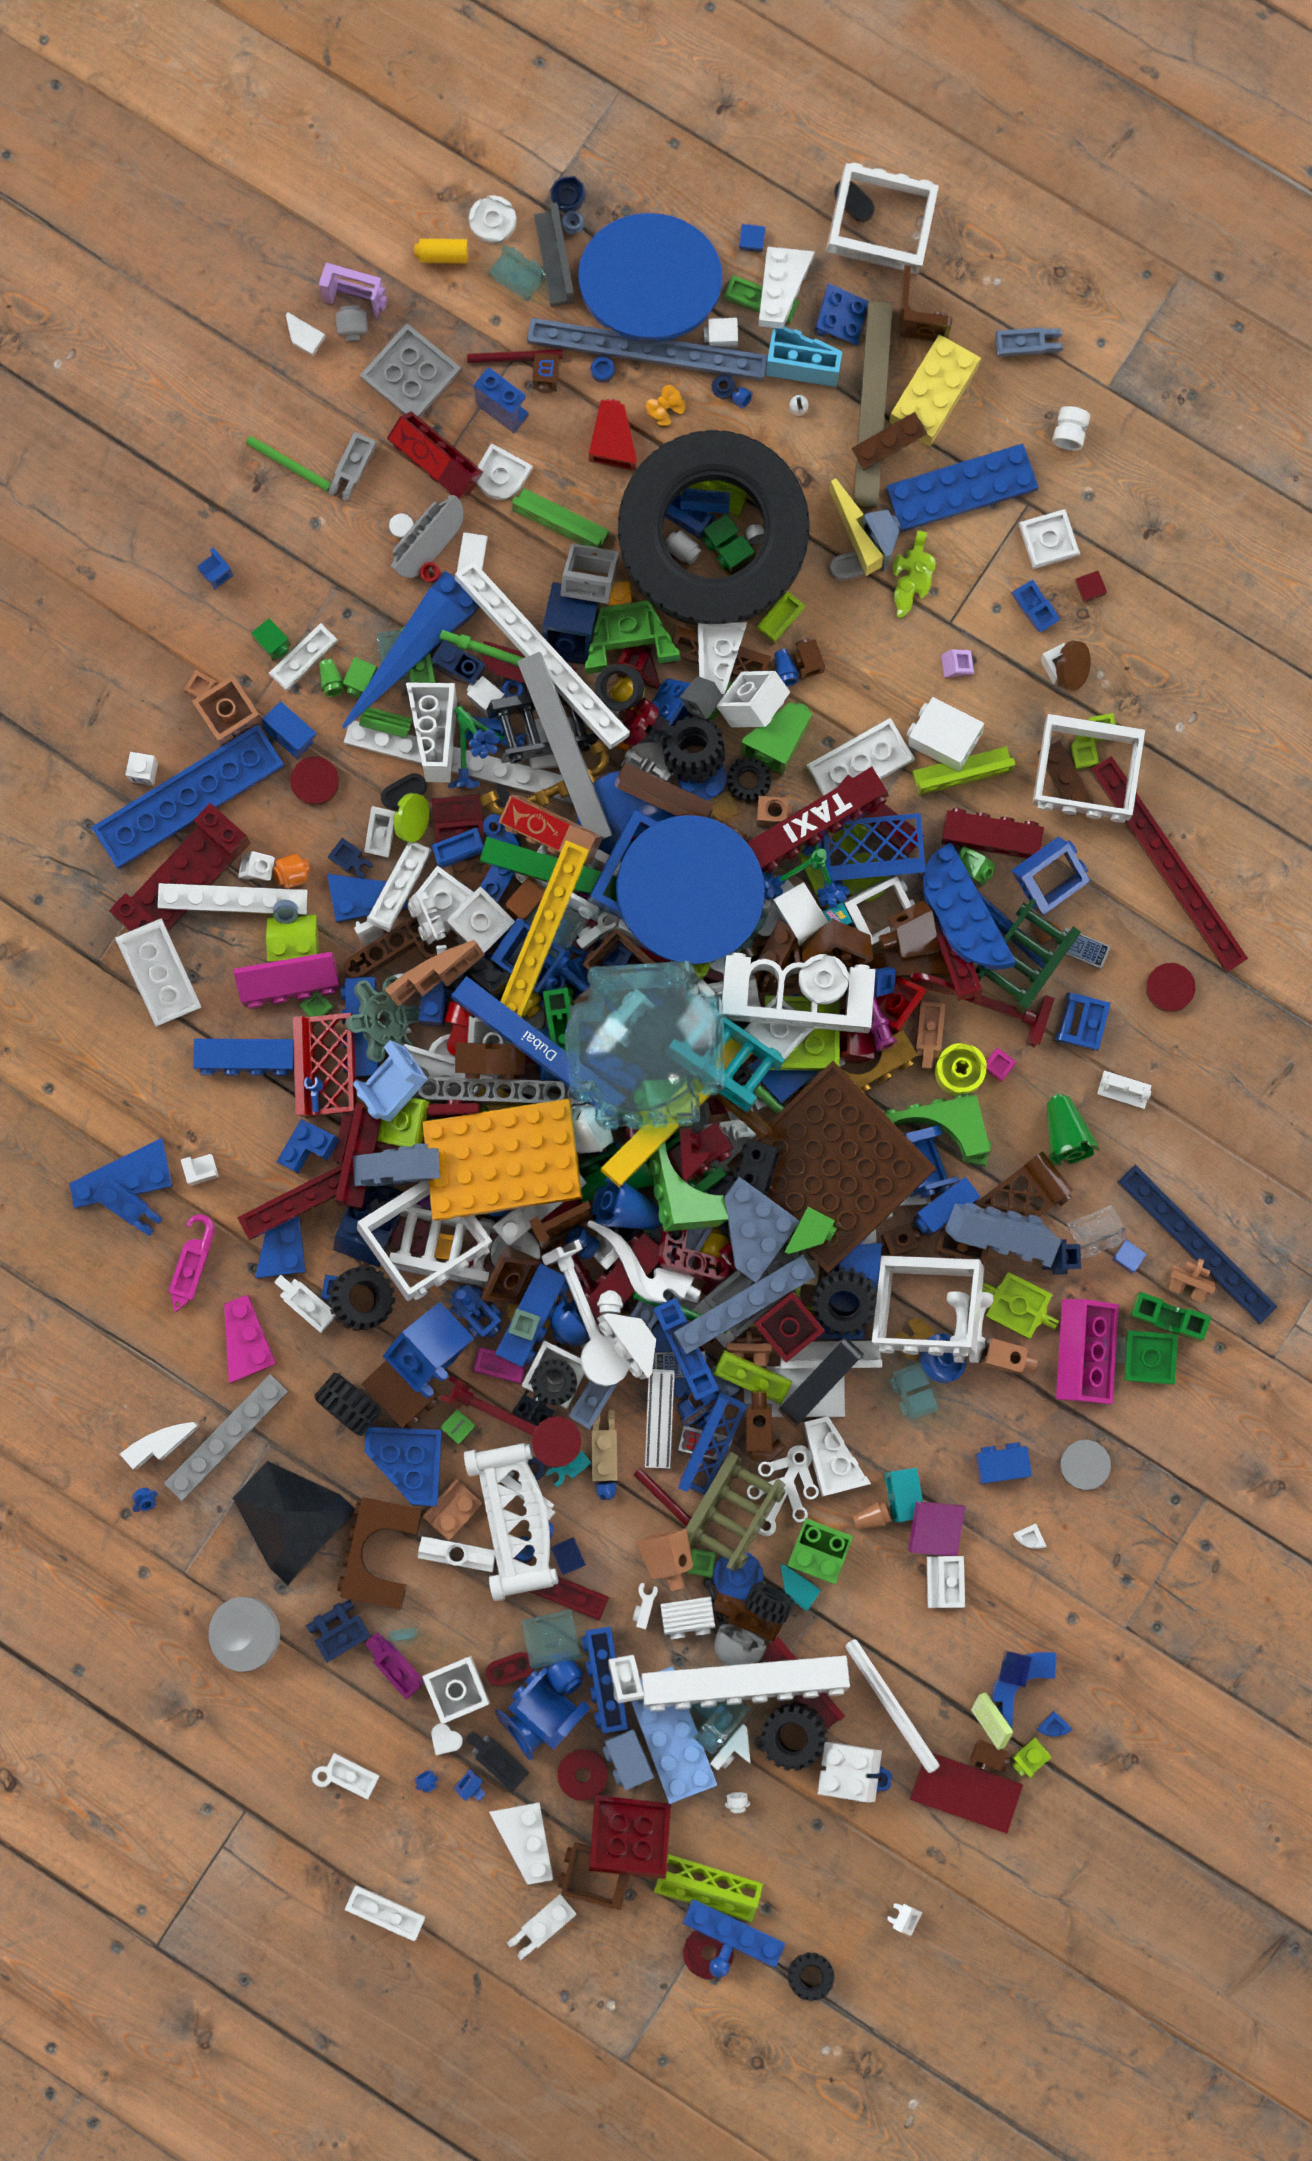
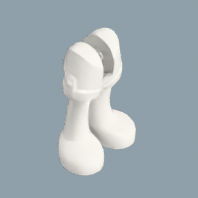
(961, 1303)

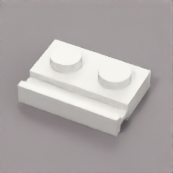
(945, 1582)

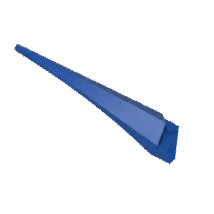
(442, 608)

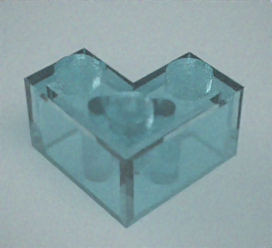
(719, 1723)

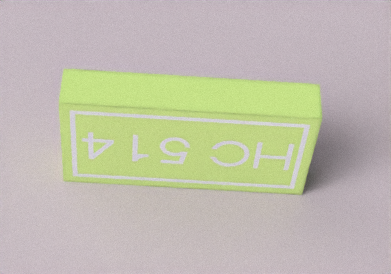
(992, 1721)

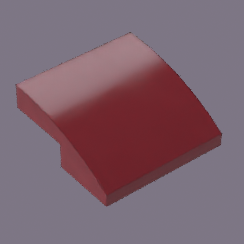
(457, 815)

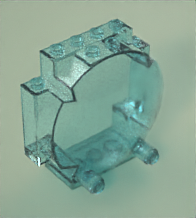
(645, 1045)

